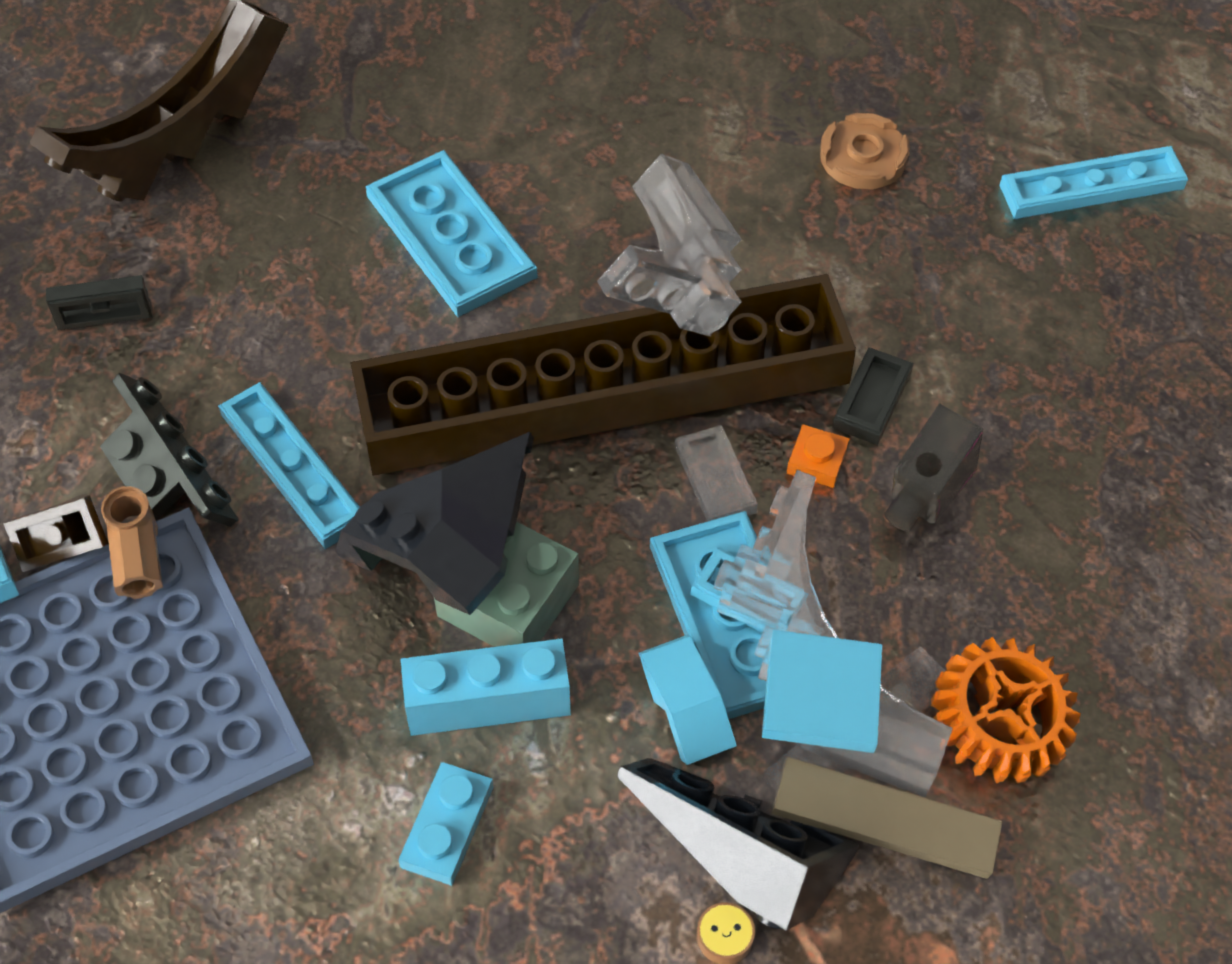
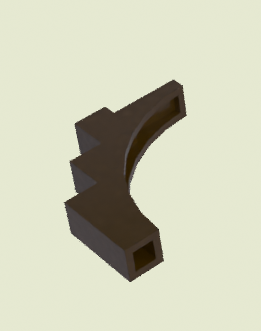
(173, 121)

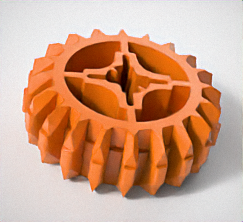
(1004, 681)

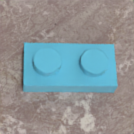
(446, 823)

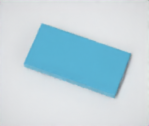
(451, 233)
(722, 641)

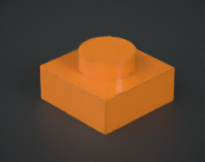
(818, 455)

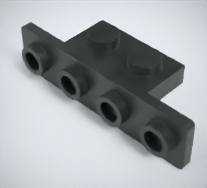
(158, 460)

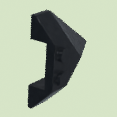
(446, 524)

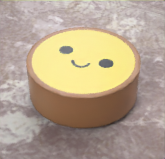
(725, 933)

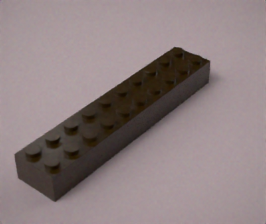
(598, 375)

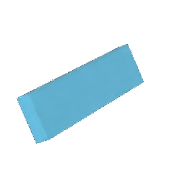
(1093, 182)
(290, 463)

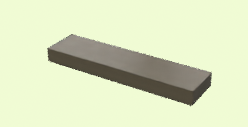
(887, 817)

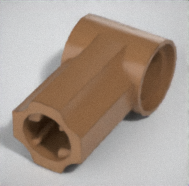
(133, 543)

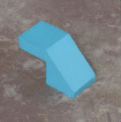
(689, 697)

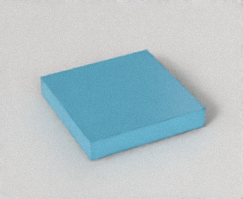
(822, 691)

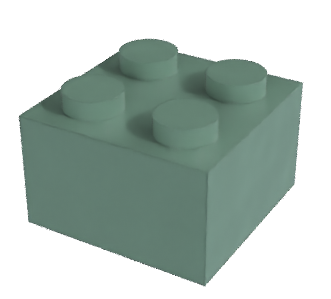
(529, 596)

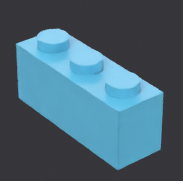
(485, 687)

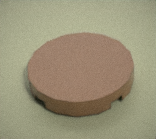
(864, 151)

